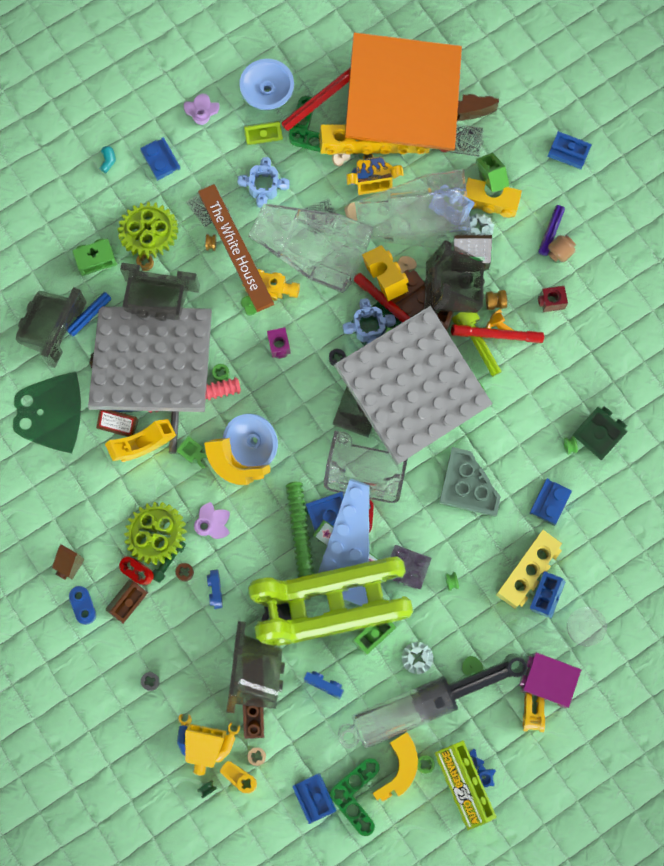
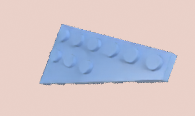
(350, 537)

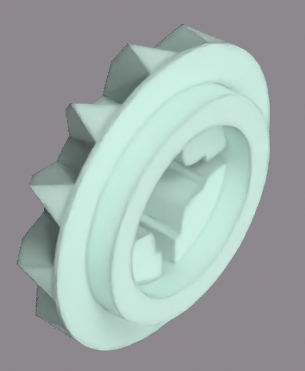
(484, 221)
(419, 667)

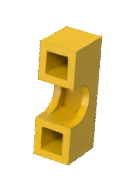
(505, 204)
(391, 280)

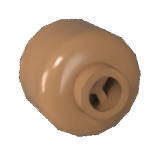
(561, 248)

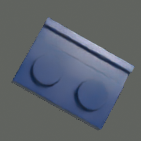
(569, 150)
(160, 158)
(551, 502)
(314, 798)

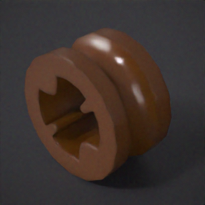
(185, 566)

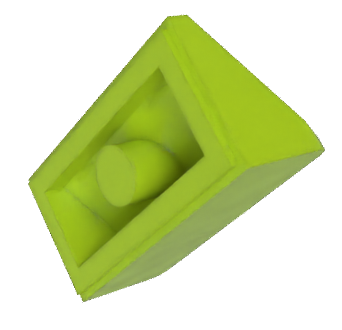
(263, 132)

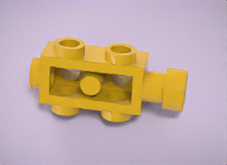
(277, 291)

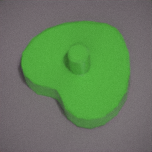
(248, 305)
(471, 665)

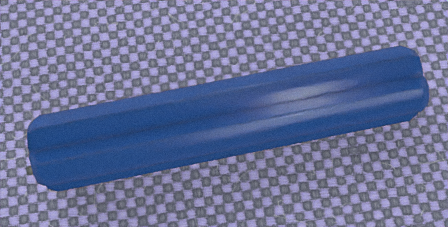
(88, 314)

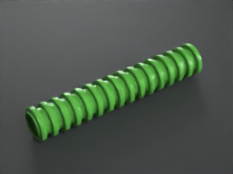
(300, 529)

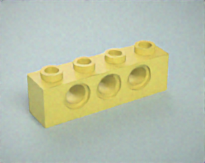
(508, 591)

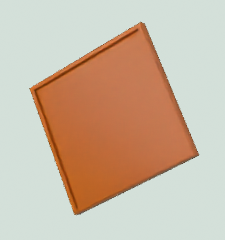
(403, 91)

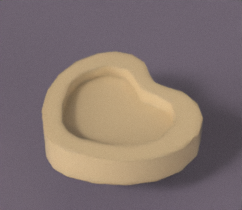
(338, 159)
(350, 211)
(407, 263)

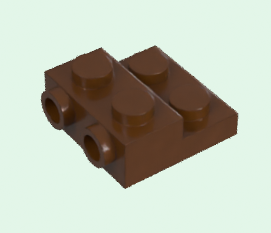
(413, 300)

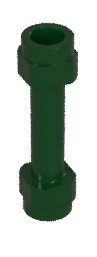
(158, 574)

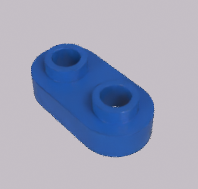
(215, 598)
(83, 604)

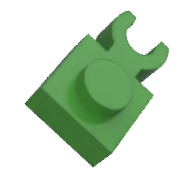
(192, 451)

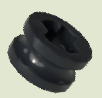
(339, 352)

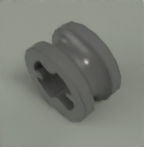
(148, 687)

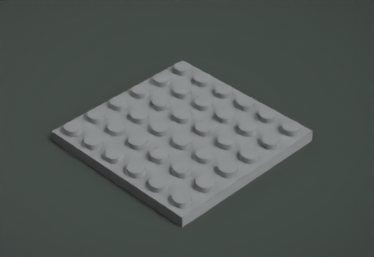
(150, 361)
(413, 385)

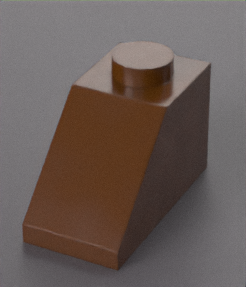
(67, 562)

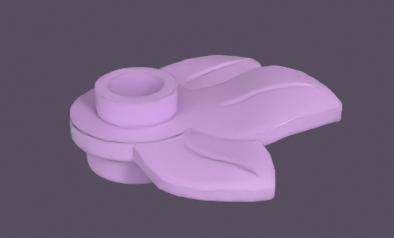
(201, 109)
(214, 519)

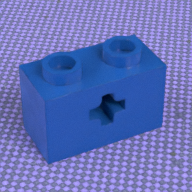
(547, 594)

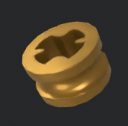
(211, 242)
(148, 266)

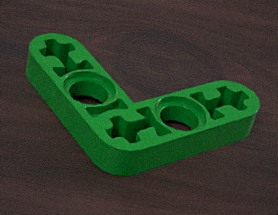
(303, 130)
(349, 791)

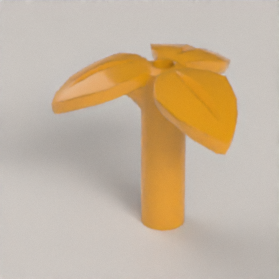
(497, 320)

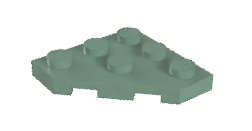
(468, 485)

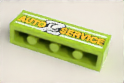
(465, 785)

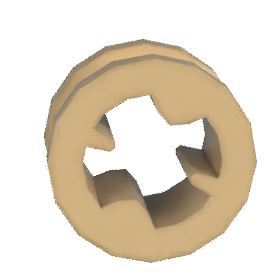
(254, 750)

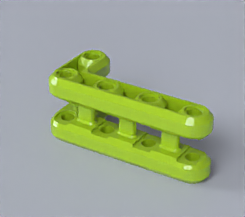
(331, 584)

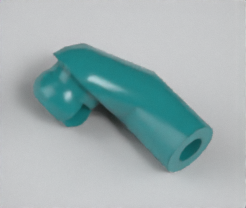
(109, 157)

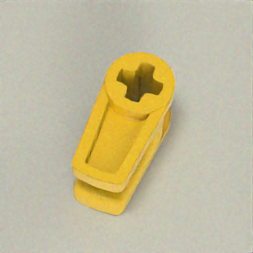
(538, 719)
(237, 775)

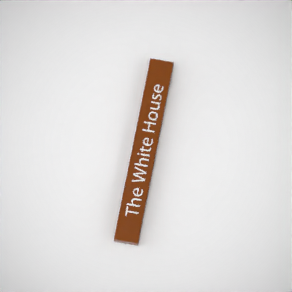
(236, 248)

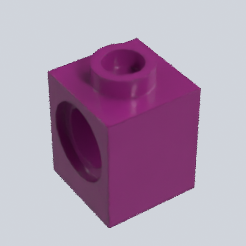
(275, 336)

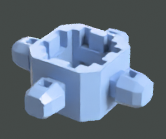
(261, 194)
(367, 311)

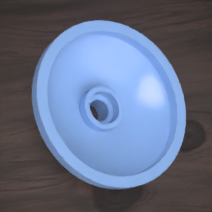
(266, 75)
(241, 433)

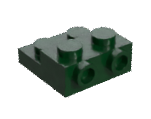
(600, 432)

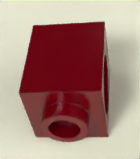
(558, 293)

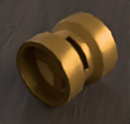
(496, 300)

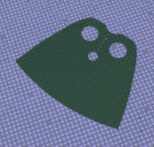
(61, 405)

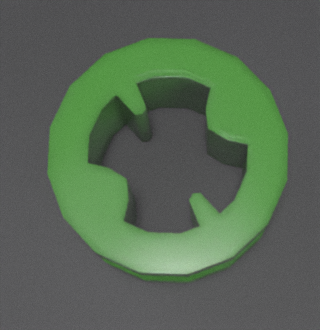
(218, 367)
(570, 445)
(452, 581)
(426, 757)

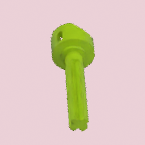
(471, 319)

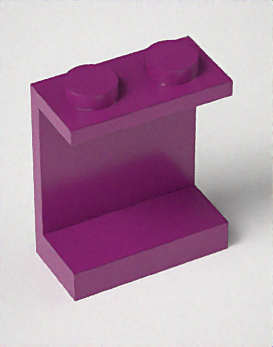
(550, 679)

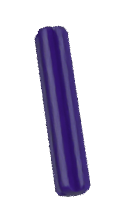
(551, 229)

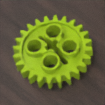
(148, 230)
(150, 549)

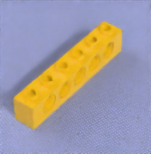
(331, 133)

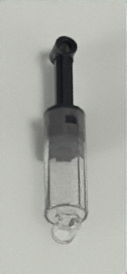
(421, 705)

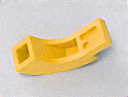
(141, 443)
(227, 467)
(408, 764)

